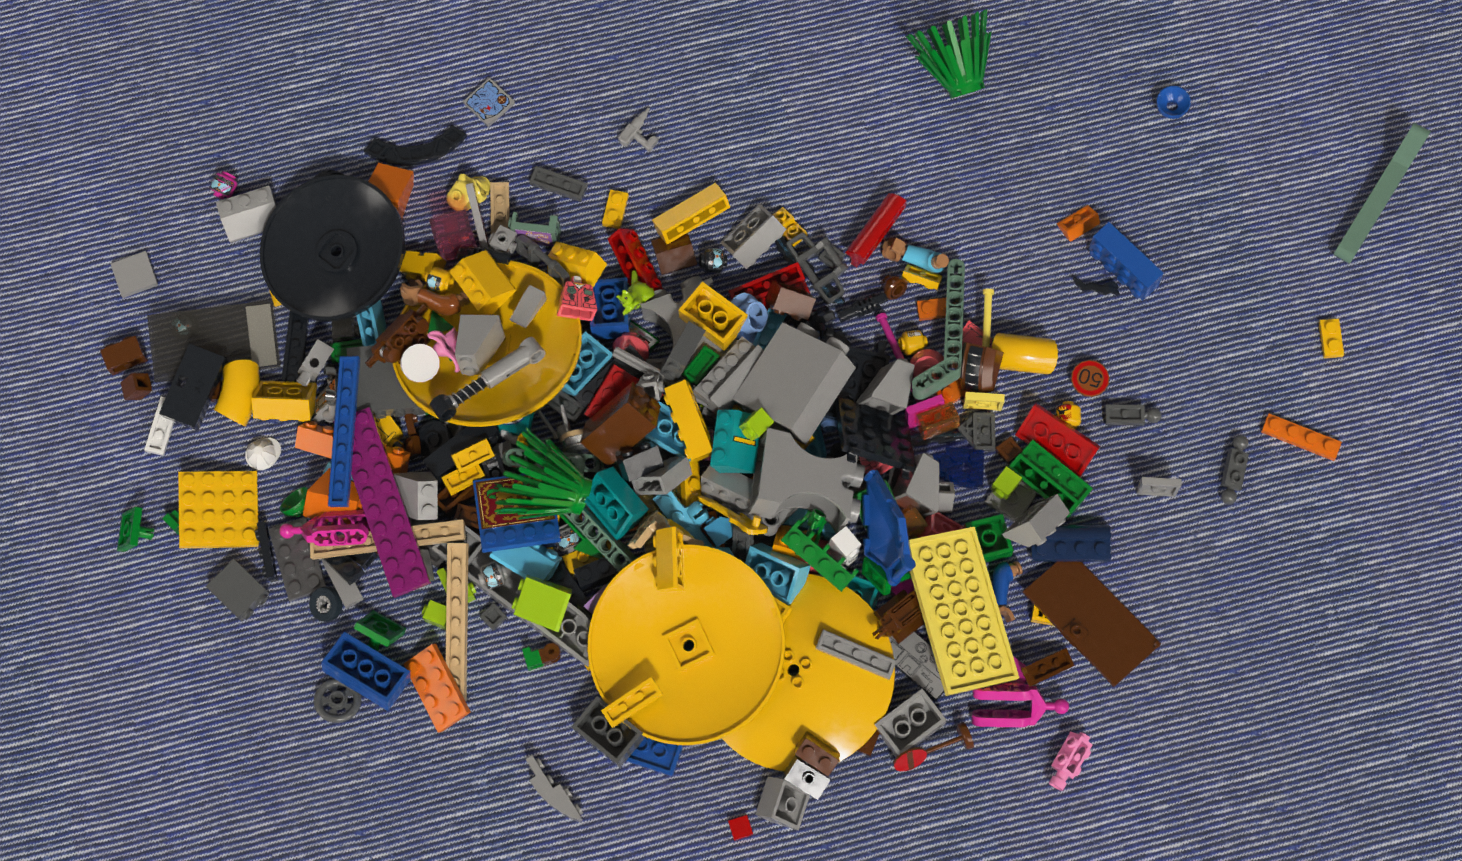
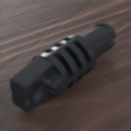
(499, 257)
(862, 307)

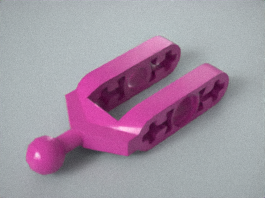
(319, 526)
(1013, 718)

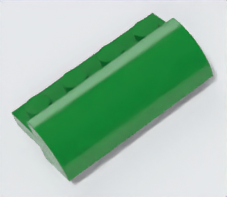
(1050, 476)

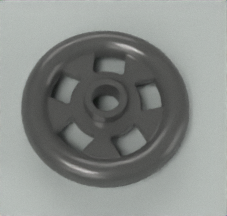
(332, 716)

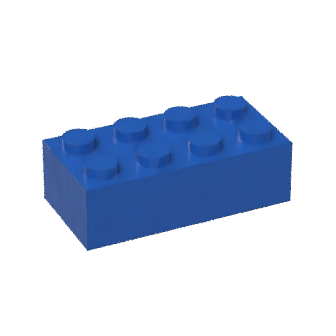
(1125, 261)
(366, 671)

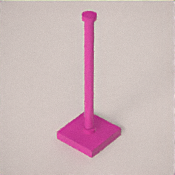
(921, 405)

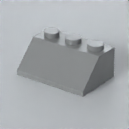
(246, 213)
(753, 236)
(1038, 522)
(910, 723)

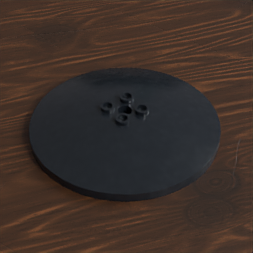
(302, 240)

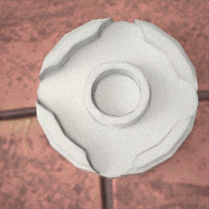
(419, 363)

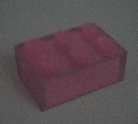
(452, 232)

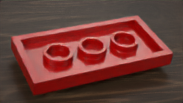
(1058, 439)

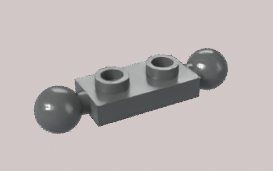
(1234, 469)

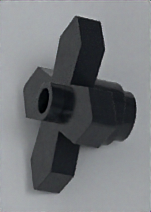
(817, 319)

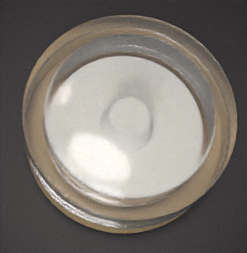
(571, 442)

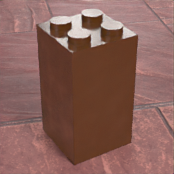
(620, 423)

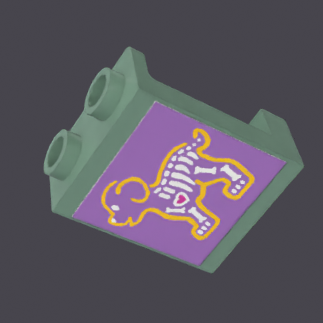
(540, 234)

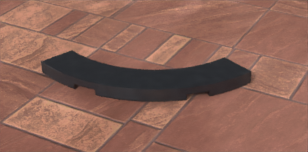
(416, 154)

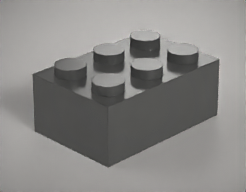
(613, 743)

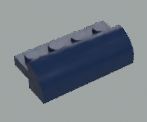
(1075, 544)

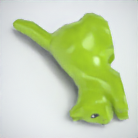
(636, 294)

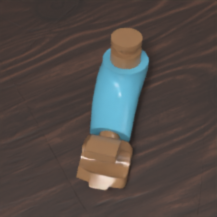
(919, 256)

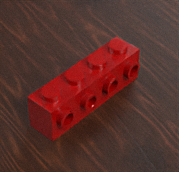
(633, 257)

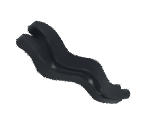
(1108, 288)

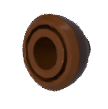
(894, 286)

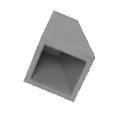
(477, 342)
(889, 387)
(921, 488)
(419, 494)

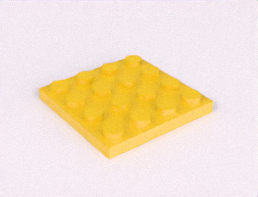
(217, 509)

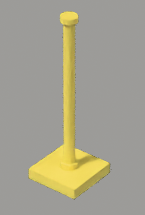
(985, 401)

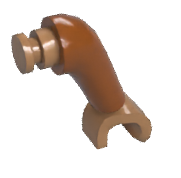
(442, 304)

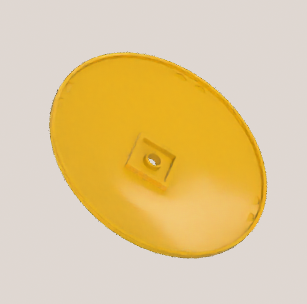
(528, 387)
(734, 653)
(827, 695)

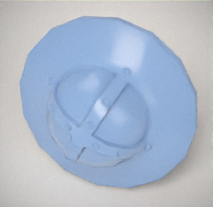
(756, 317)

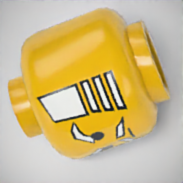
(912, 342)

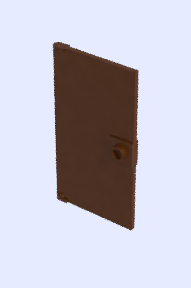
(1092, 619)

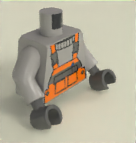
(326, 402)

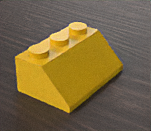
(578, 262)
(483, 282)
(714, 314)
(284, 401)
(669, 559)

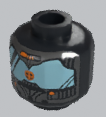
(712, 260)

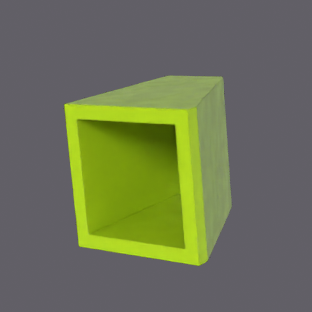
(542, 602)

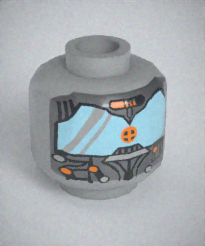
(569, 539)
(492, 575)

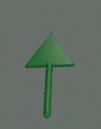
(437, 323)
(585, 545)

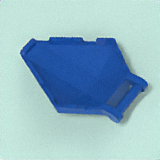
(887, 530)

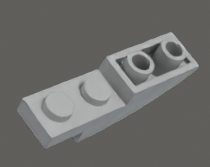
(556, 797)

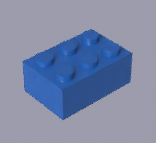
(609, 320)

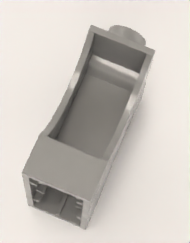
(664, 312)
(796, 479)

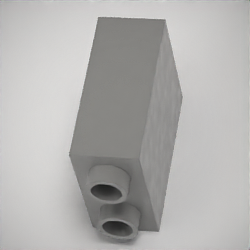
(796, 380)

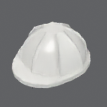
(263, 453)

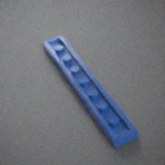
(344, 431)

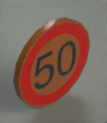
(1090, 378)

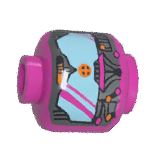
(223, 185)

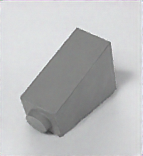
(664, 479)

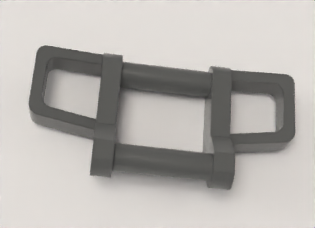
(815, 249)
(534, 255)

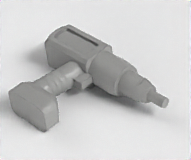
(633, 131)

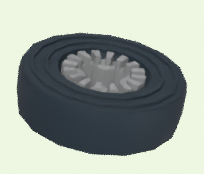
(318, 600)

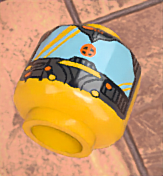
(439, 280)

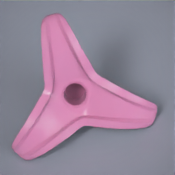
(445, 345)

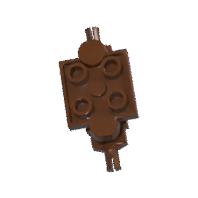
(399, 336)
(899, 617)

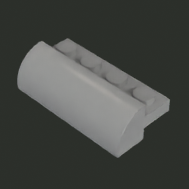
(728, 375)

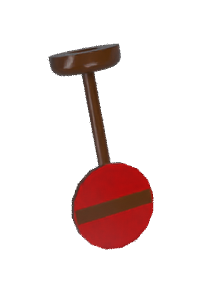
(915, 756)

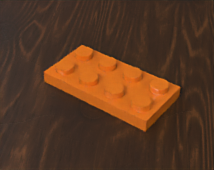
(437, 688)

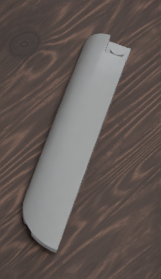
(576, 624)

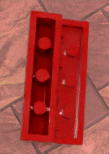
(876, 229)
(759, 288)

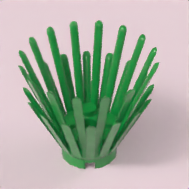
(959, 65)
(565, 487)

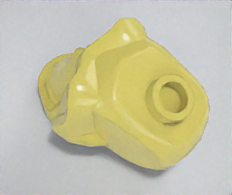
(457, 196)

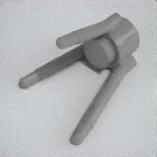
(561, 429)

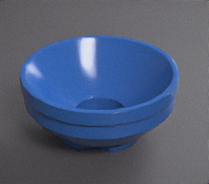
(1176, 95)

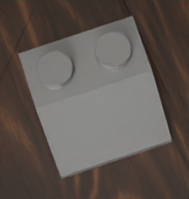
(782, 803)

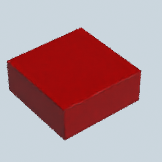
(740, 827)

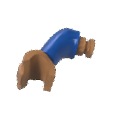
(1001, 578)

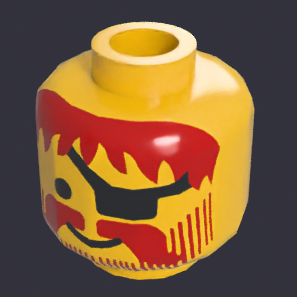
(1069, 413)

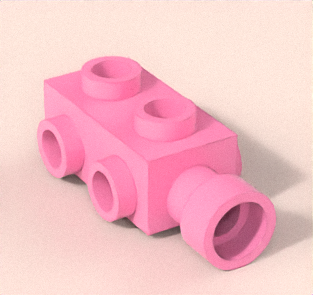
(1070, 758)

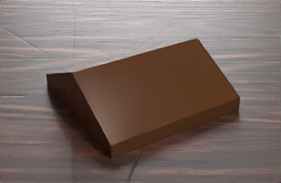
(675, 255)

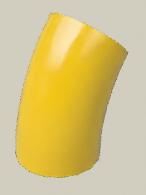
(1026, 353)
(237, 389)

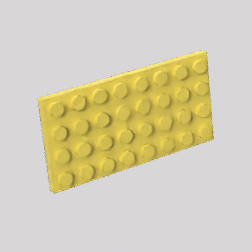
(961, 612)

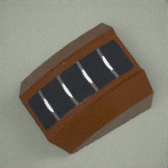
(979, 368)

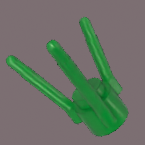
(815, 519)

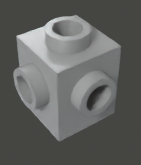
(503, 240)
(648, 380)

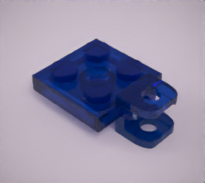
(955, 457)

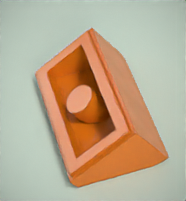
(1079, 223)

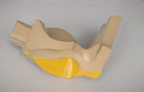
(655, 522)

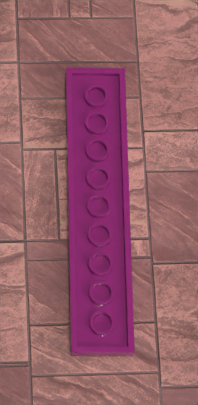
(385, 509)

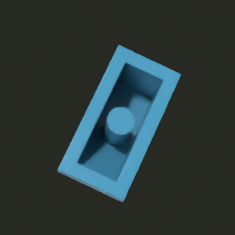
(719, 530)

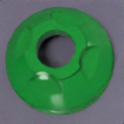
(294, 503)

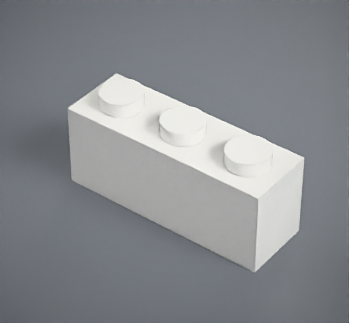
(844, 545)

